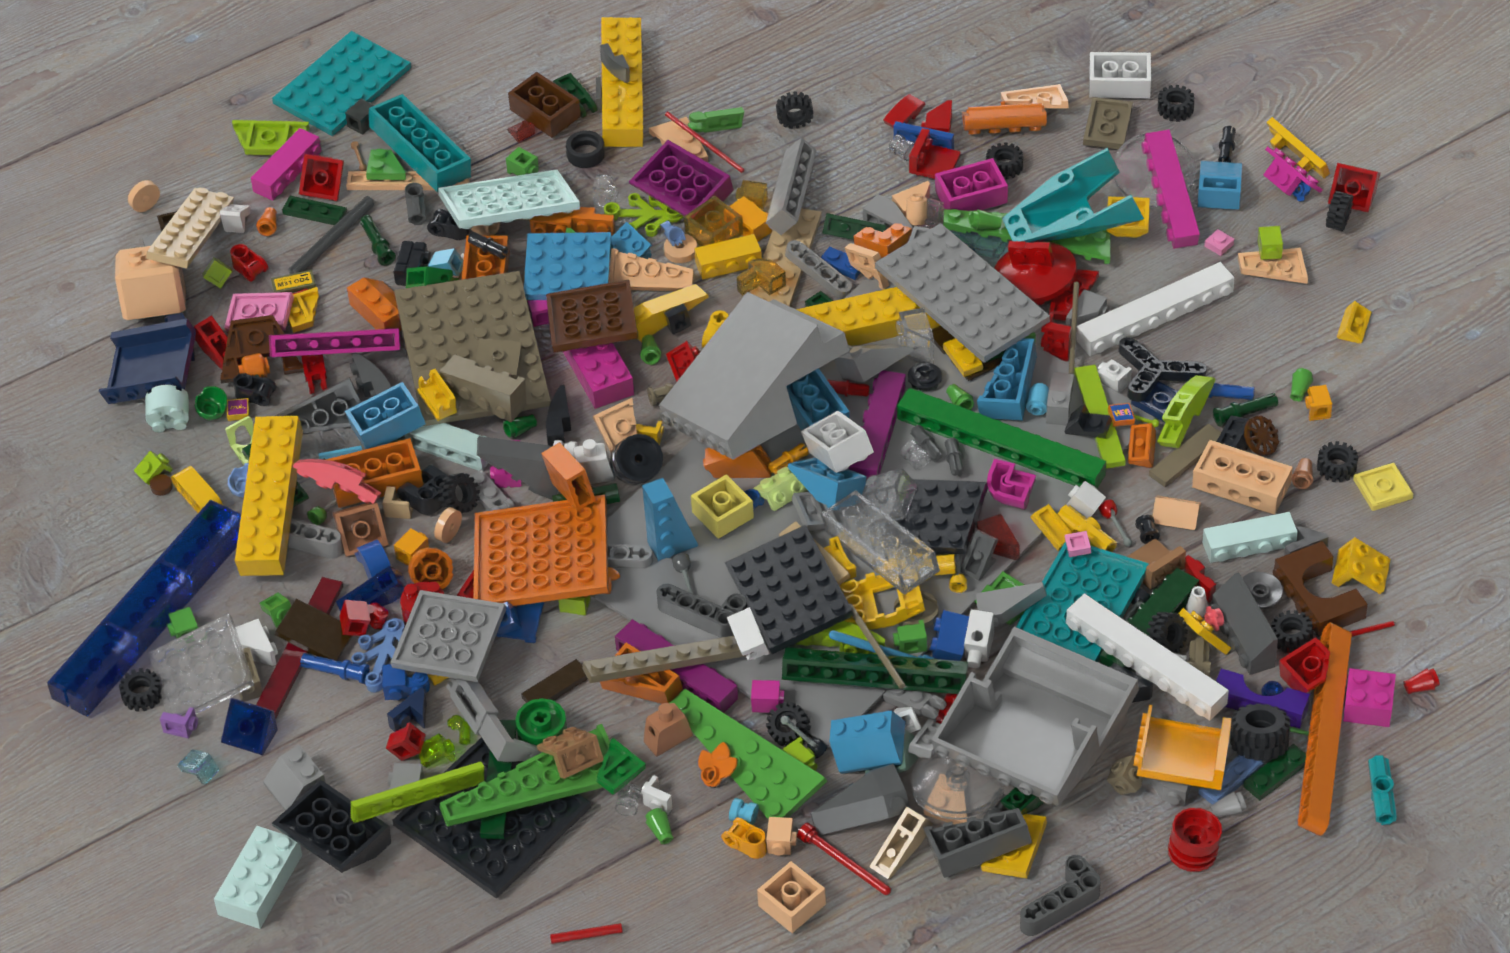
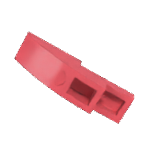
(330, 473)

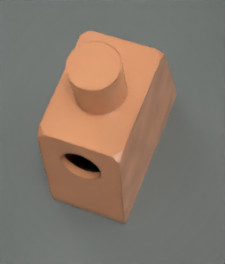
(666, 728)

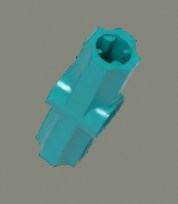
(1382, 790)

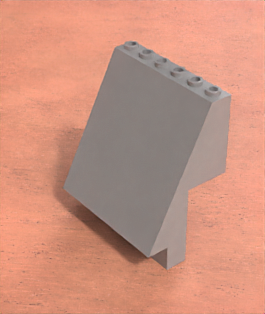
(738, 382)
(1036, 717)

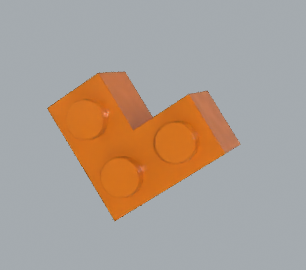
(883, 242)

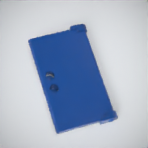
(529, 619)

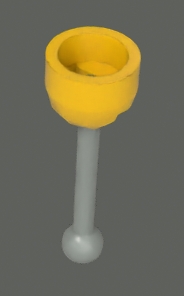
(958, 578)

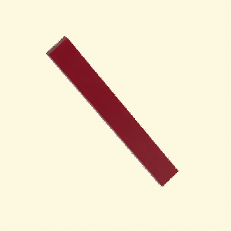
(289, 662)

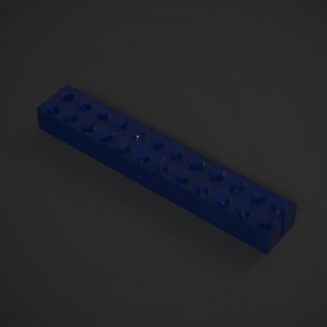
(145, 609)

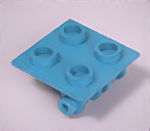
(630, 241)

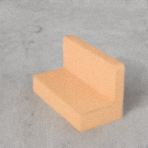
(1176, 512)

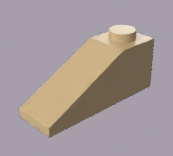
(900, 843)

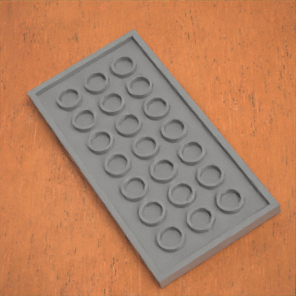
(962, 292)

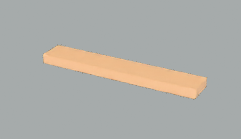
(358, 181)

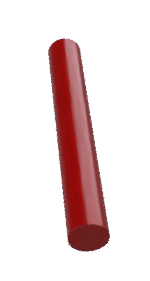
(586, 933)

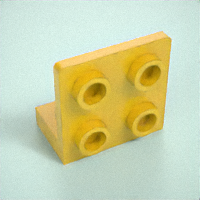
(1361, 563)

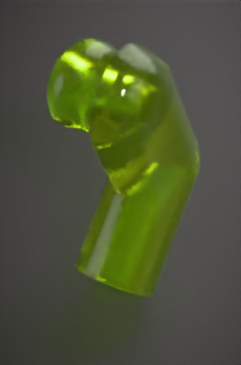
(462, 726)

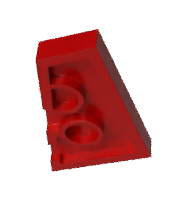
(1063, 303)

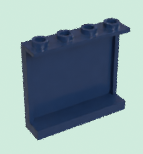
(149, 359)

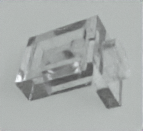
(934, 213)

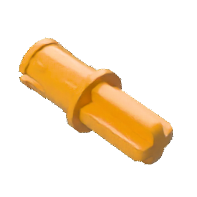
(788, 457)

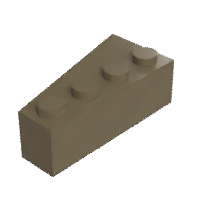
(485, 387)

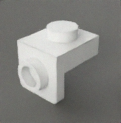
(654, 797)

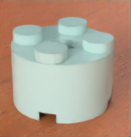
(167, 408)

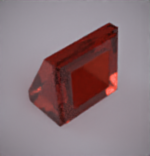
(522, 130)

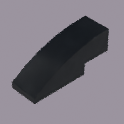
(558, 417)

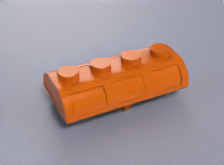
(1004, 116)

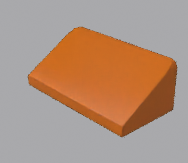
(1142, 445)

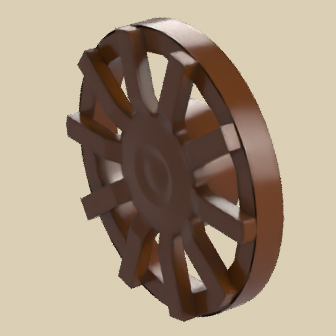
(1261, 435)

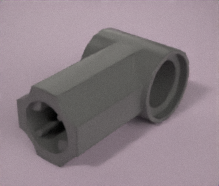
(415, 203)

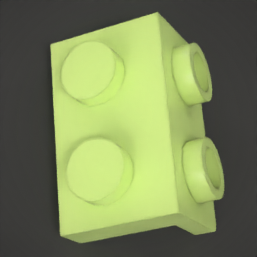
(780, 488)

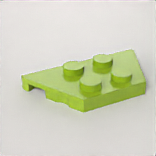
(265, 136)

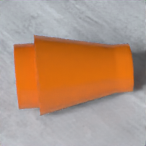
(267, 223)

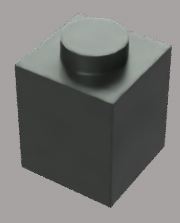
(358, 116)

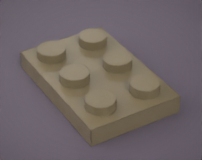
(1107, 123)

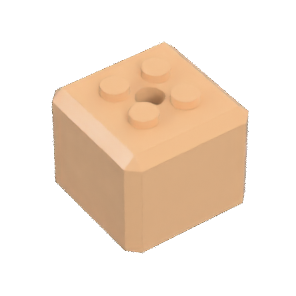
(148, 286)

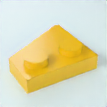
(303, 310)
(1204, 629)

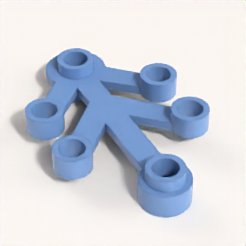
(391, 630)

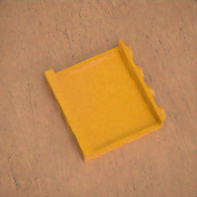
(1182, 751)

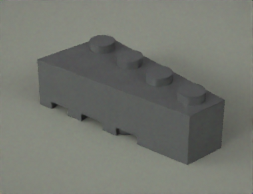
(977, 840)

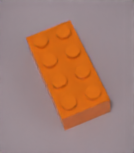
(480, 264)
(384, 465)

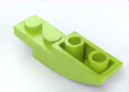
(1184, 405)
(823, 639)

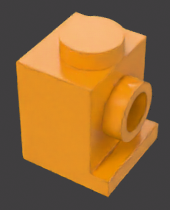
(1318, 403)

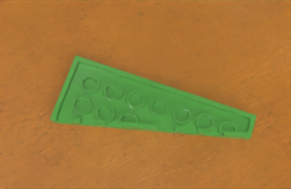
(1091, 245)
(526, 785)

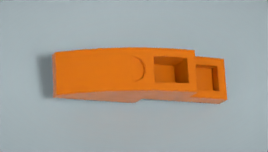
(581, 221)

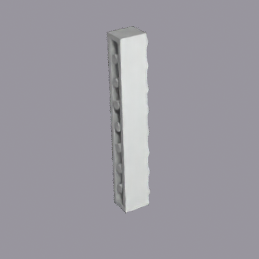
(1155, 309)
(1147, 657)

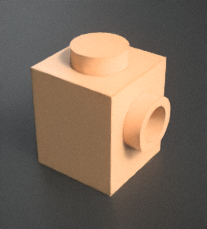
(780, 836)

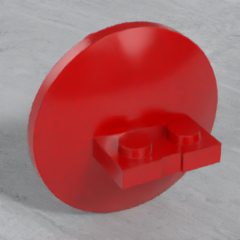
(1038, 269)

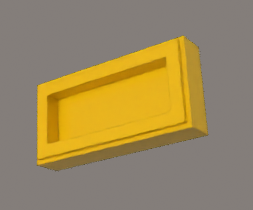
(1051, 526)

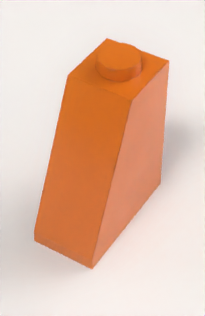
(748, 465)

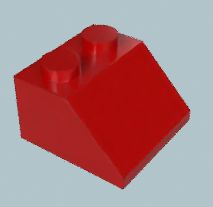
(1357, 182)

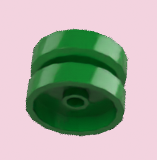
(540, 720)

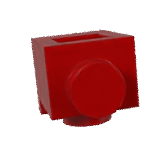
(406, 742)

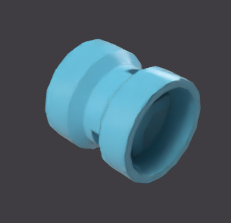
(743, 810)

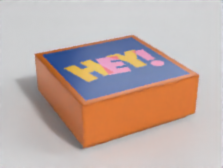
(1121, 414)

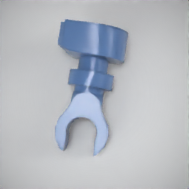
(673, 233)

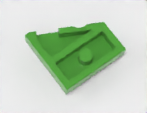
(384, 166)

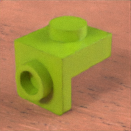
(151, 466)

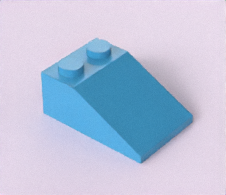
(824, 483)

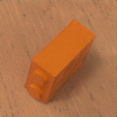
(568, 476)

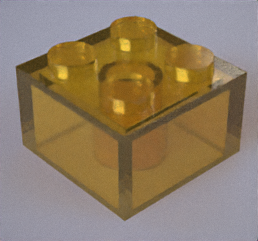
(713, 222)

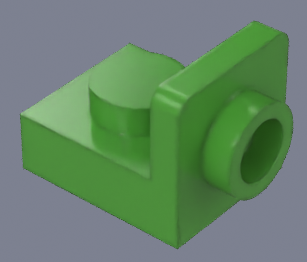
(276, 607)

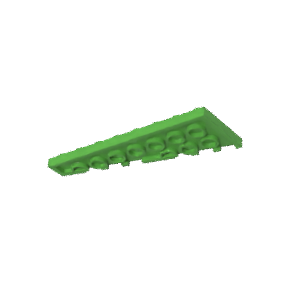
(763, 770)

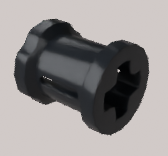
(1147, 528)

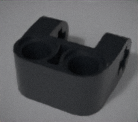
(426, 497)

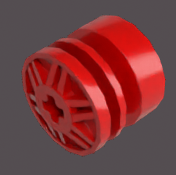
(1194, 839)

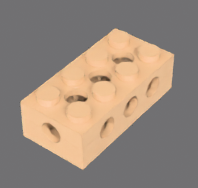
(1242, 477)

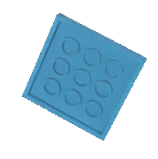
(565, 262)

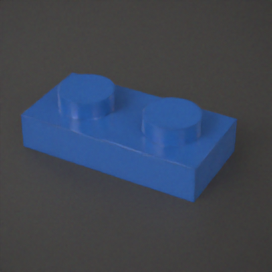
(840, 262)

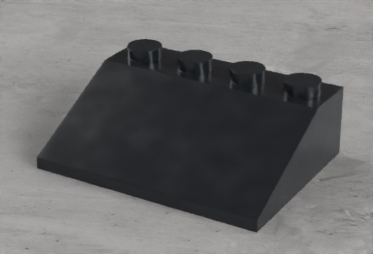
(325, 827)

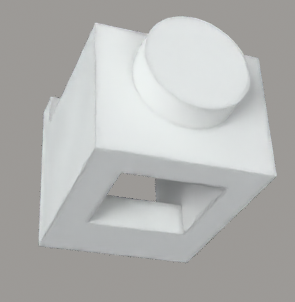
(1114, 375)

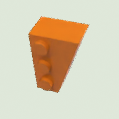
(654, 686)

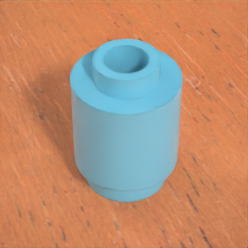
(1037, 399)

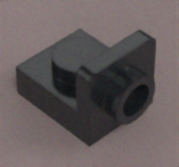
(678, 319)

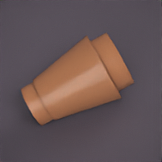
(1303, 474)

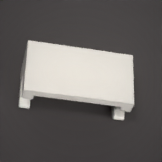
(748, 634)

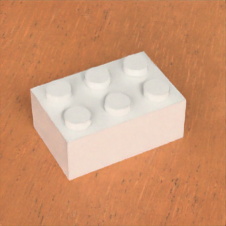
(1119, 75)
(837, 442)

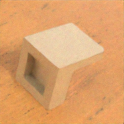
(394, 507)

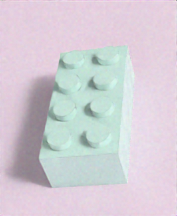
(257, 877)

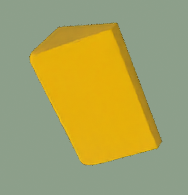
(1354, 323)

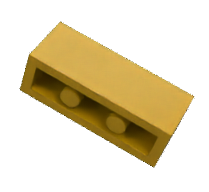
(726, 256)

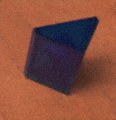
(249, 726)

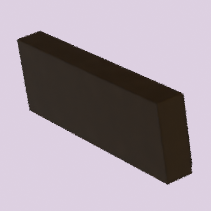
(557, 683)

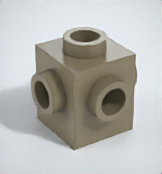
(1124, 776)

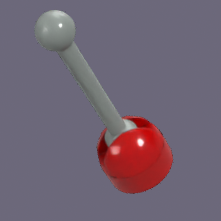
(1109, 510)

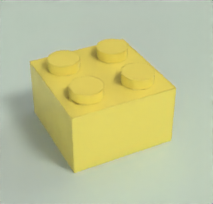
(722, 506)

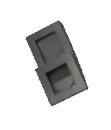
(615, 64)

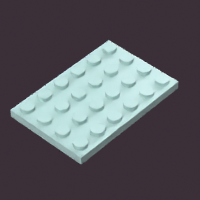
(508, 199)

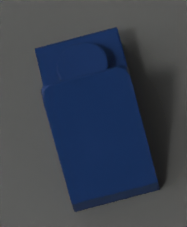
(411, 708)

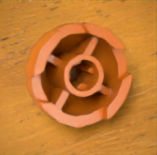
(431, 566)

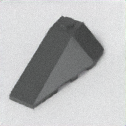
(520, 460)

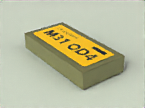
(293, 282)

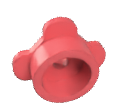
(1214, 617)

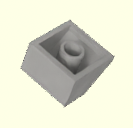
(292, 776)

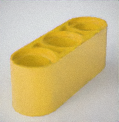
(194, 488)

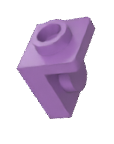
(179, 725)

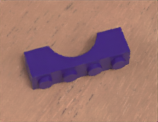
(1290, 701)

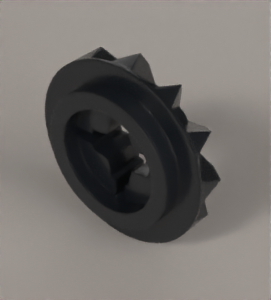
(924, 369)

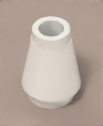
(1197, 601)

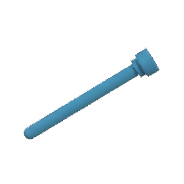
(863, 644)

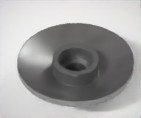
(1266, 585)

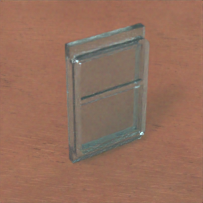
(990, 246)

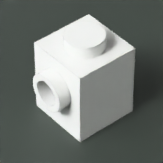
(1085, 499)

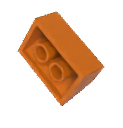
(375, 303)

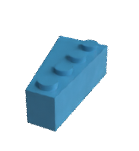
(1009, 388)
(665, 523)

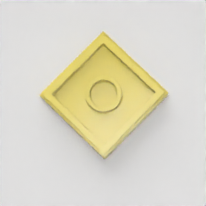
(1383, 486)

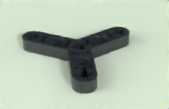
(1153, 369)

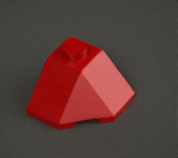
(1305, 666)

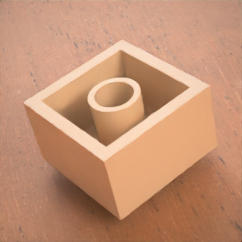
(791, 897)

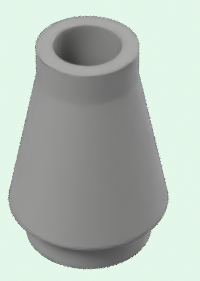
(1229, 805)

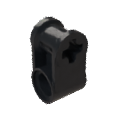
(447, 226)
(253, 388)

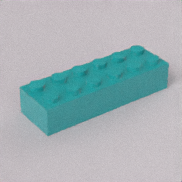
(419, 142)

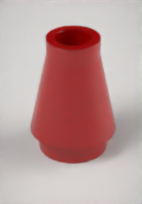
(1423, 681)

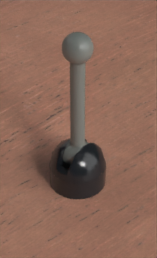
(1140, 597)
(816, 745)

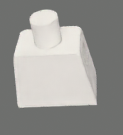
(595, 461)
(979, 637)

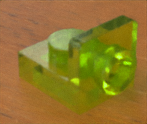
(436, 749)

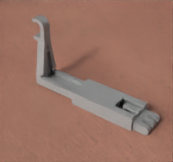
(483, 720)

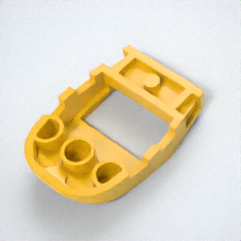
(862, 598)

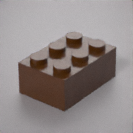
(544, 104)

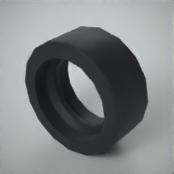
(585, 160)

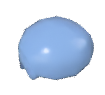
(237, 480)

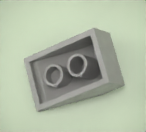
(868, 360)

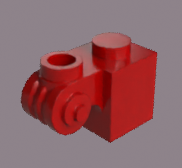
(358, 615)

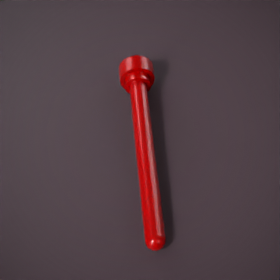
(808, 834)

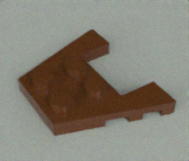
(252, 337)

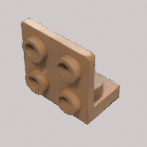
(1160, 561)
(572, 751)

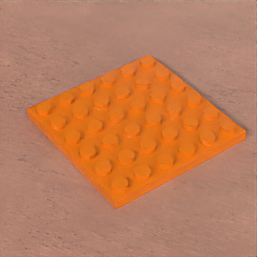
(541, 552)

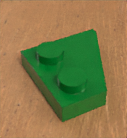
(618, 767)

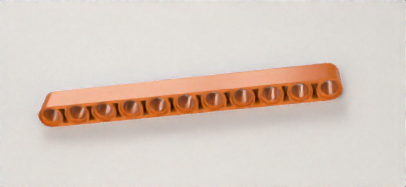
(1324, 734)

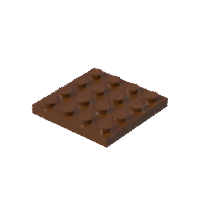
(591, 316)

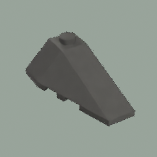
(326, 408)
(868, 800)

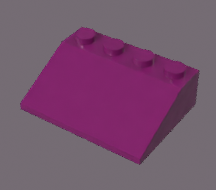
(681, 179)

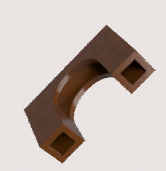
(1302, 565)

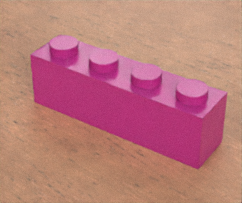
(285, 164)

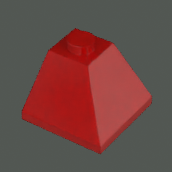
(321, 177)

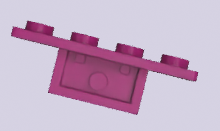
(1285, 174)

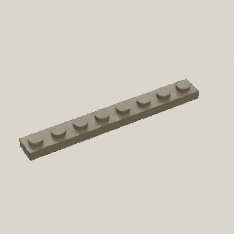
(661, 659)

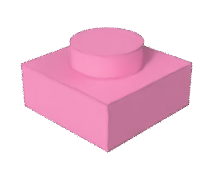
(1219, 242)
(1077, 544)

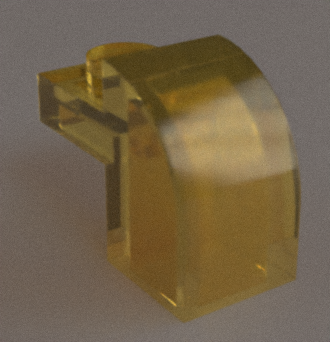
(764, 274)

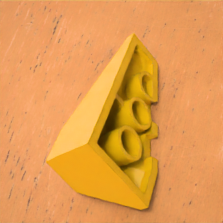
(651, 314)

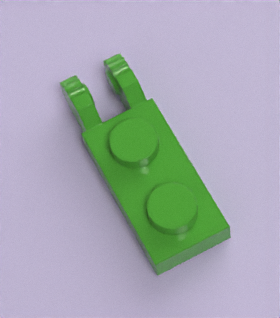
(716, 120)

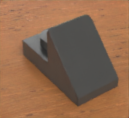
(979, 555)

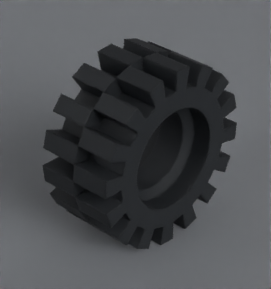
(1175, 95)
(794, 102)
(1007, 152)
(1339, 211)
(1339, 452)
(468, 489)
(1292, 621)
(1176, 630)
(136, 680)
(791, 710)

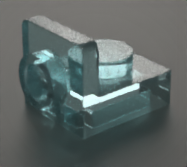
(199, 764)

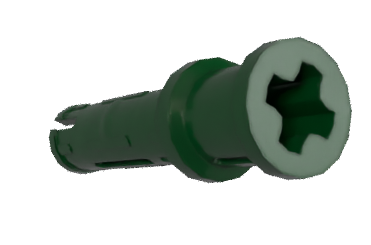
(379, 245)
(1222, 415)

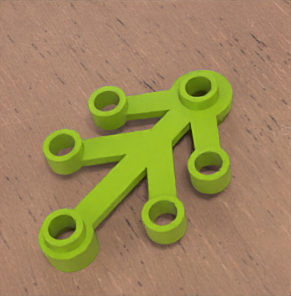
(645, 213)

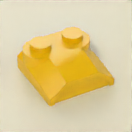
(1136, 228)

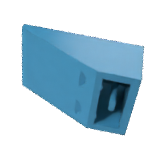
(1220, 185)

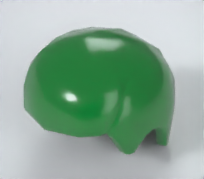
(211, 403)

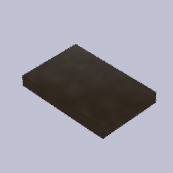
(313, 631)

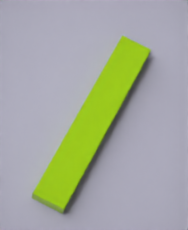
(1096, 403)
(417, 792)

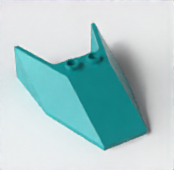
(1062, 207)

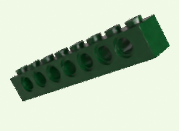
(869, 671)

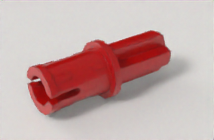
(847, 388)

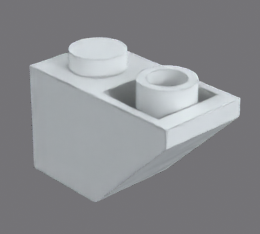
(256, 638)

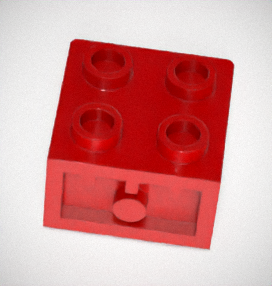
(930, 159)

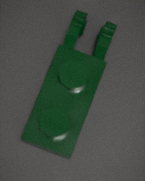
(572, 86)

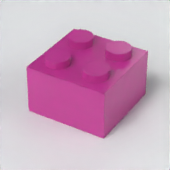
(1369, 697)

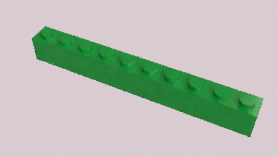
(1000, 439)

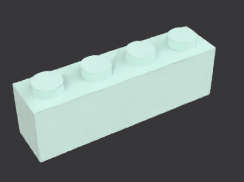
(448, 443)
(1249, 537)

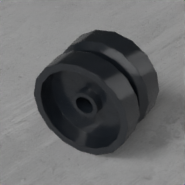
(647, 453)

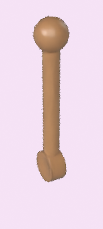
(355, 145)

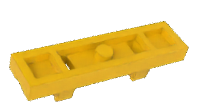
(1309, 159)

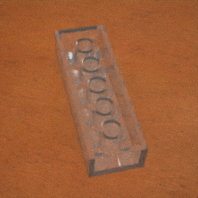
(880, 542)

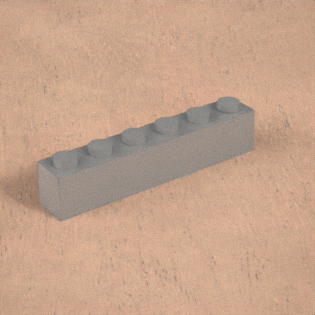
(791, 186)

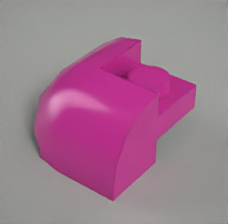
(1010, 485)

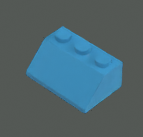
(867, 741)

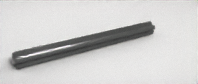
(332, 235)

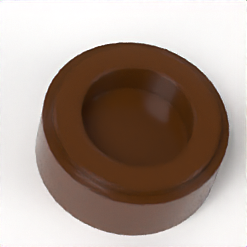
(161, 484)

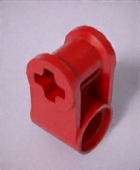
(247, 262)

